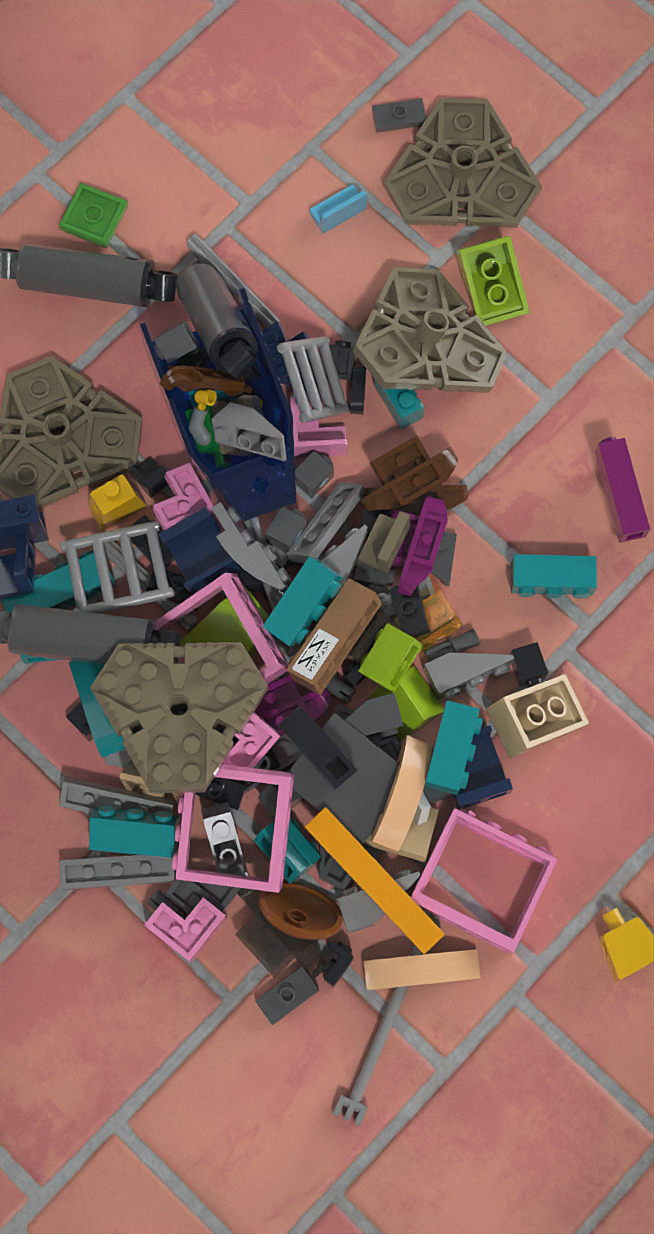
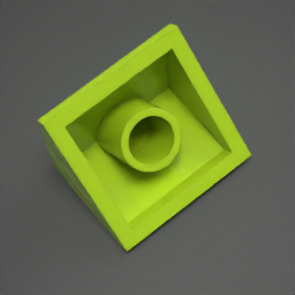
(415, 702)

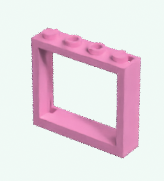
(247, 613)
(183, 832)
(513, 843)

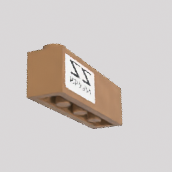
(333, 636)

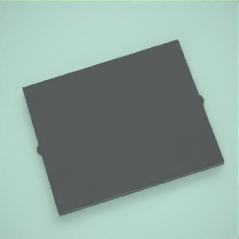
(361, 796)

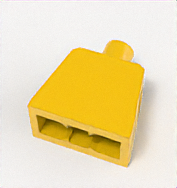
(115, 502)
(627, 945)

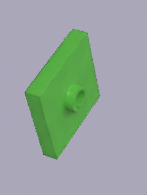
(93, 215)

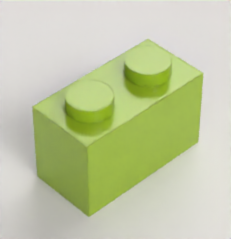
(389, 657)

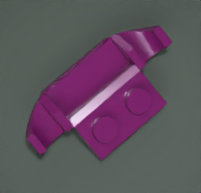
(421, 544)
(284, 698)

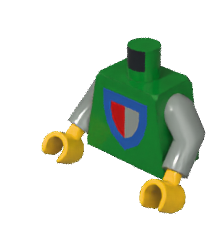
(202, 428)

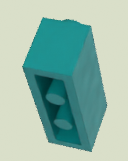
(553, 575)
(303, 602)
(453, 748)
(133, 831)

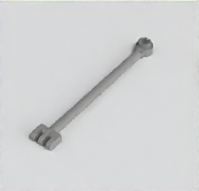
(353, 1101)

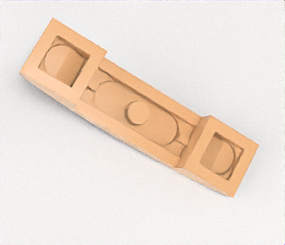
(404, 794)
(421, 969)

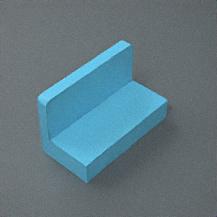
(338, 208)

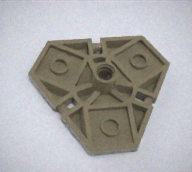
(435, 185)
(419, 336)
(96, 437)
(146, 686)

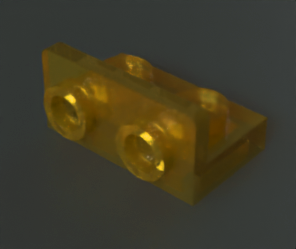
(441, 620)

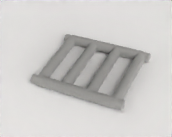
(318, 411)
(123, 535)

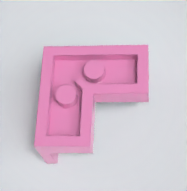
(310, 438)
(188, 497)
(252, 743)
(189, 935)

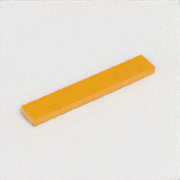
(374, 880)

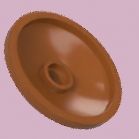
(301, 911)

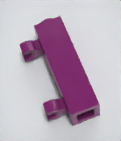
(622, 489)

